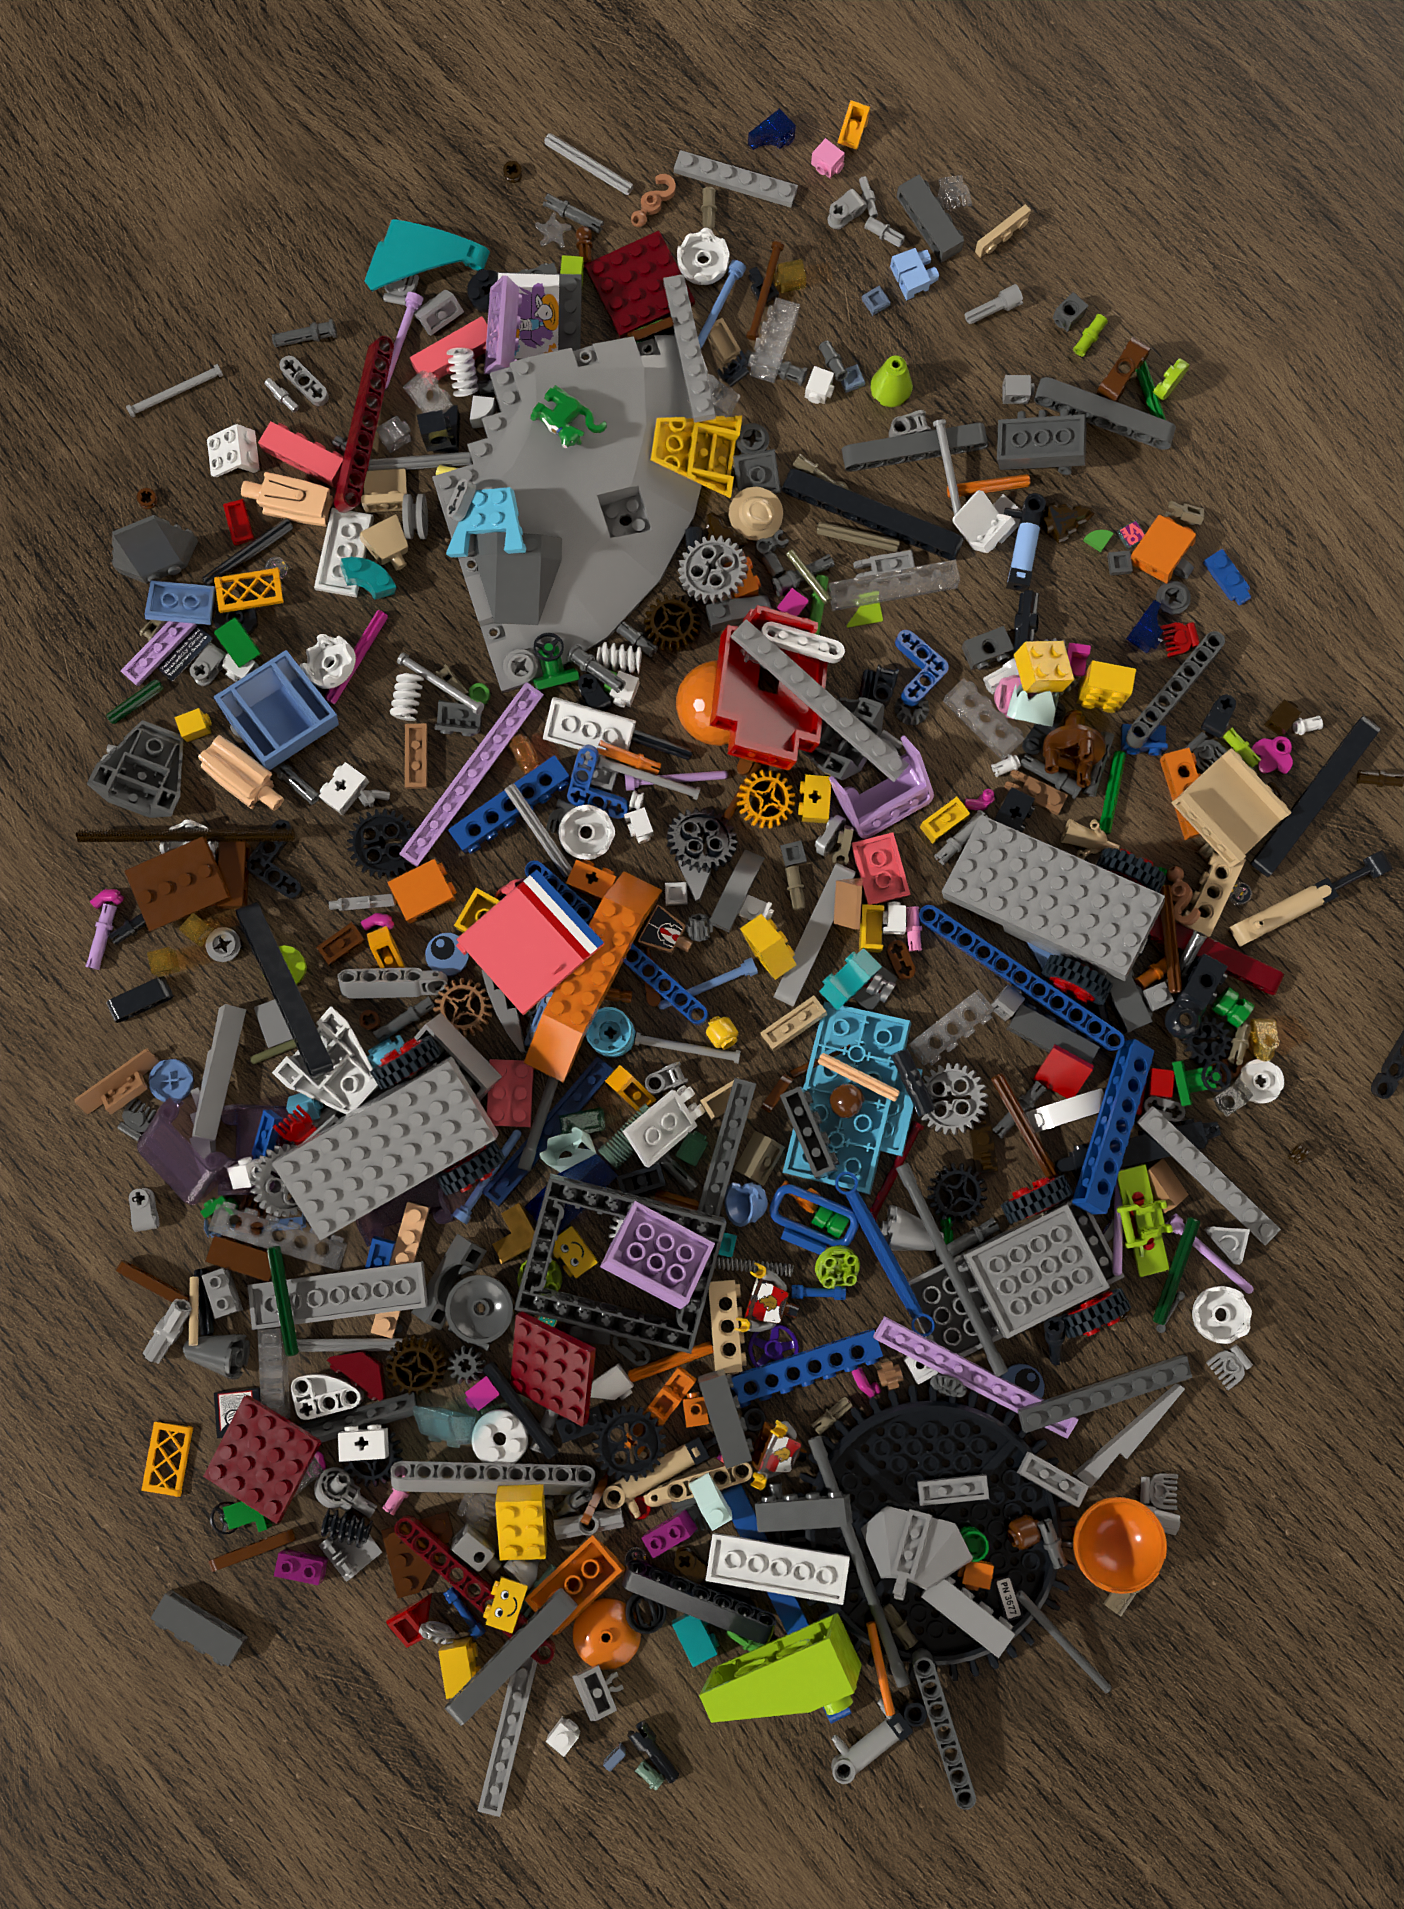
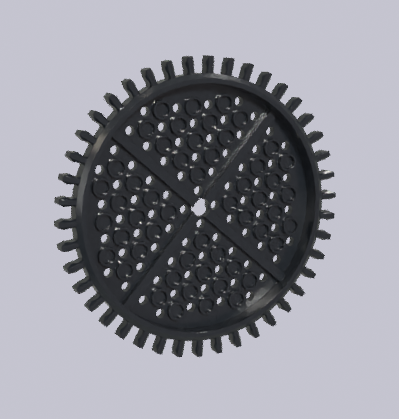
(928, 1418)

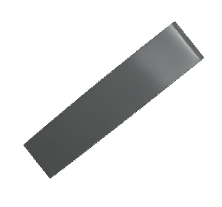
(736, 891)

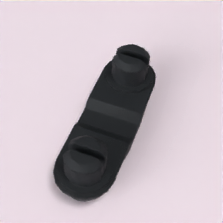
(1035, 739)

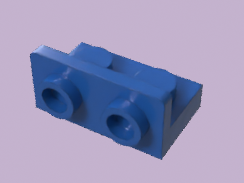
(1154, 746)

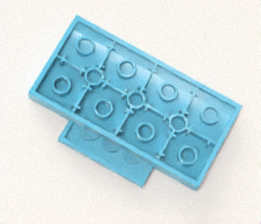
(881, 1122)

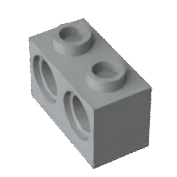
(222, 1292)

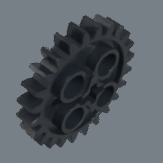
(379, 824)
(682, 841)
(608, 1448)

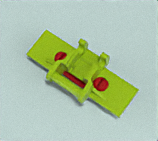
(1142, 1221)

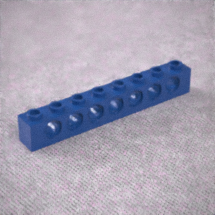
(1113, 1127)
(822, 1353)

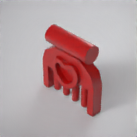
(1183, 637)
(299, 1128)

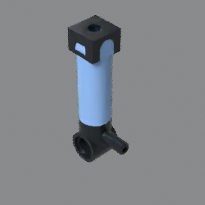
(1026, 541)

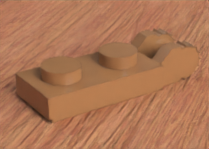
(1044, 795)

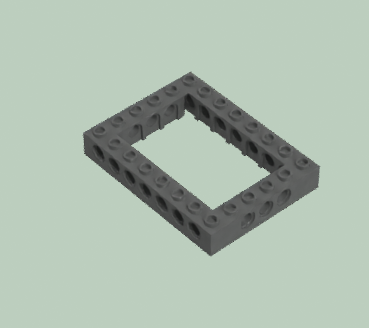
(601, 1316)

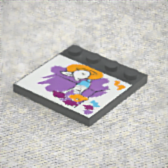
(547, 312)

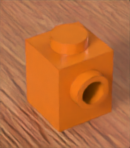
(695, 1410)
(976, 1575)

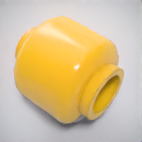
(722, 1032)

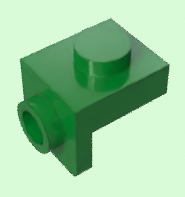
(211, 1204)

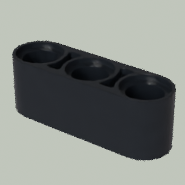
(140, 999)

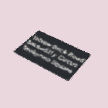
(184, 653)

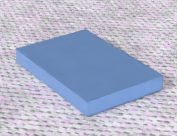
(180, 602)

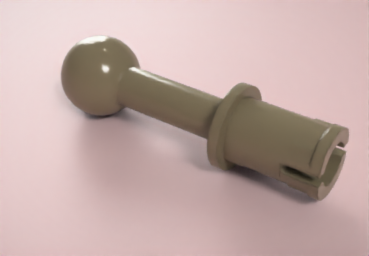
(810, 468)

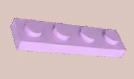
(156, 651)

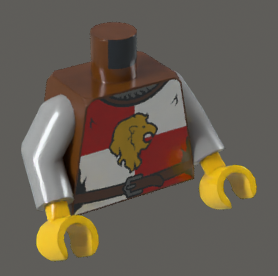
(766, 1302)
(775, 1452)

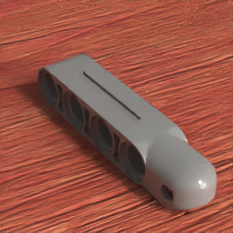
(390, 982)

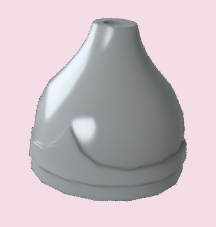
(522, 1571)

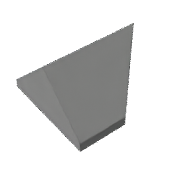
(1230, 1241)

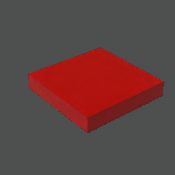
(1063, 1072)

